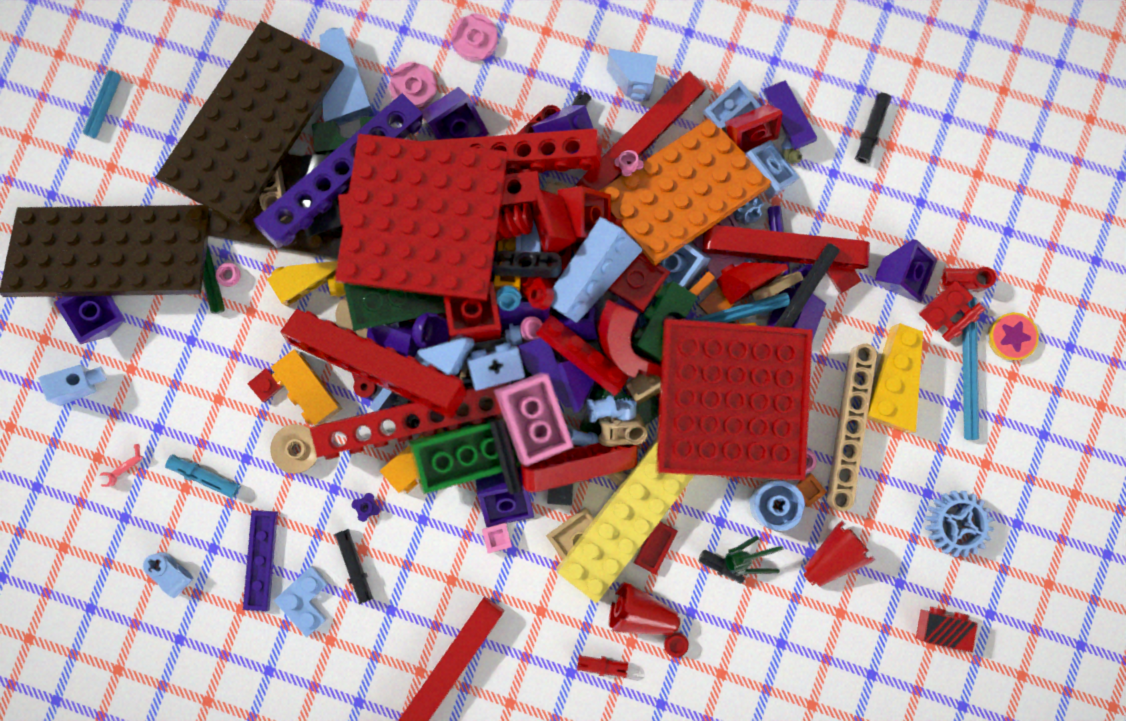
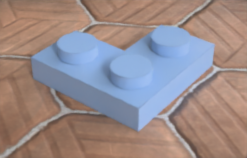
(297, 601)

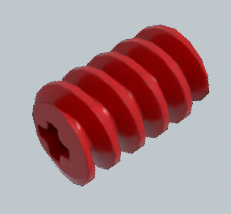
(515, 223)

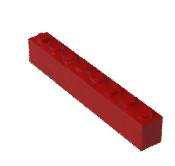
(375, 363)

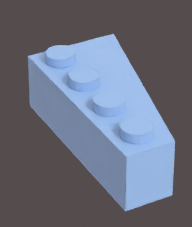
(593, 269)

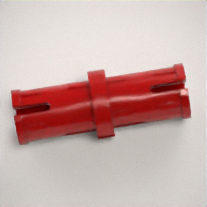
(602, 666)

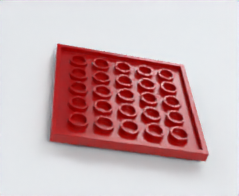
(422, 217)
(734, 400)

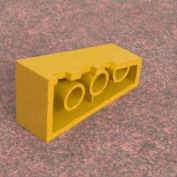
(897, 380)

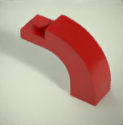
(615, 340)

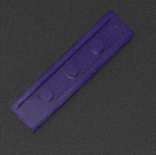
(260, 560)

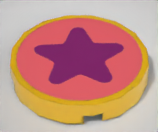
(1013, 336)

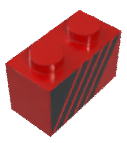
(947, 630)

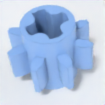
(750, 211)

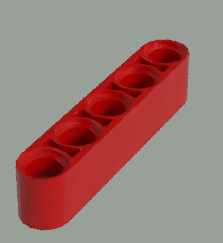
(578, 465)

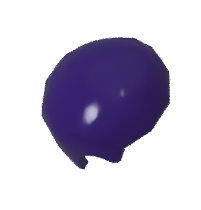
(430, 330)

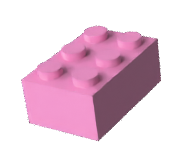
(533, 418)

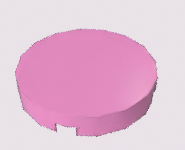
(474, 37)
(415, 82)

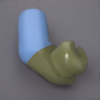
(791, 156)

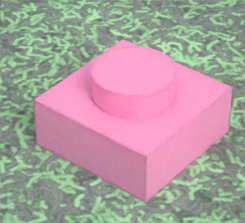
(497, 538)

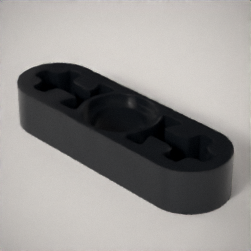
(518, 257)

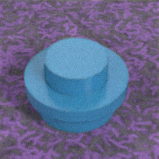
(508, 297)

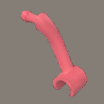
(122, 468)

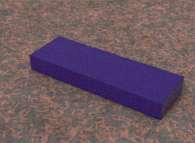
(793, 119)

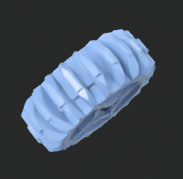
(953, 533)

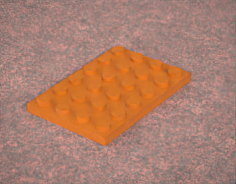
(684, 190)

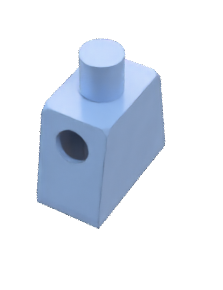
(62, 385)

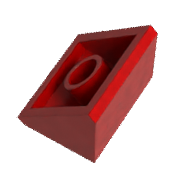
(755, 127)
(552, 221)

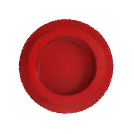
(676, 644)

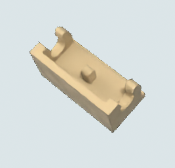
(644, 387)

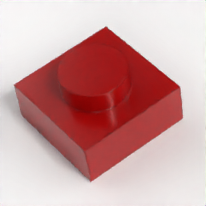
(264, 385)

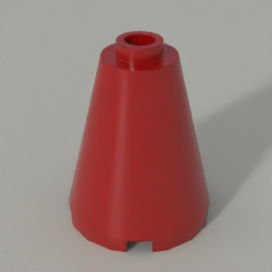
(836, 557)
(641, 613)

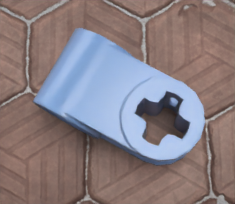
(170, 576)

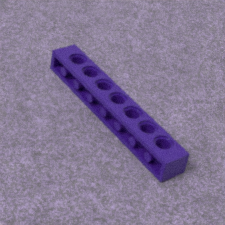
(279, 234)

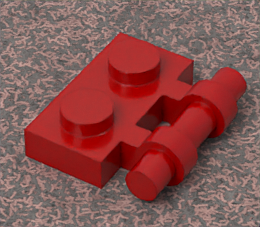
(946, 305)

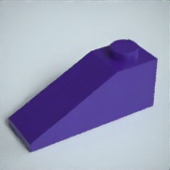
(540, 358)

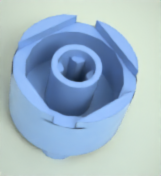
(790, 508)

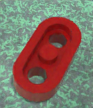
(537, 292)

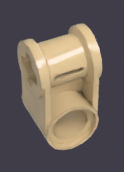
(621, 431)

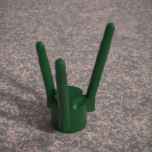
(739, 560)

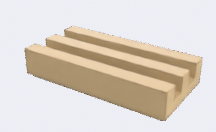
(777, 286)

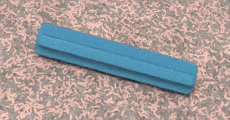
(101, 104)

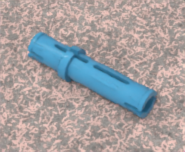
(193, 472)

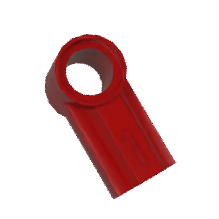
(968, 277)

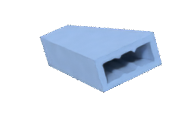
(347, 96)

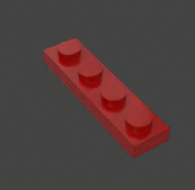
(582, 355)

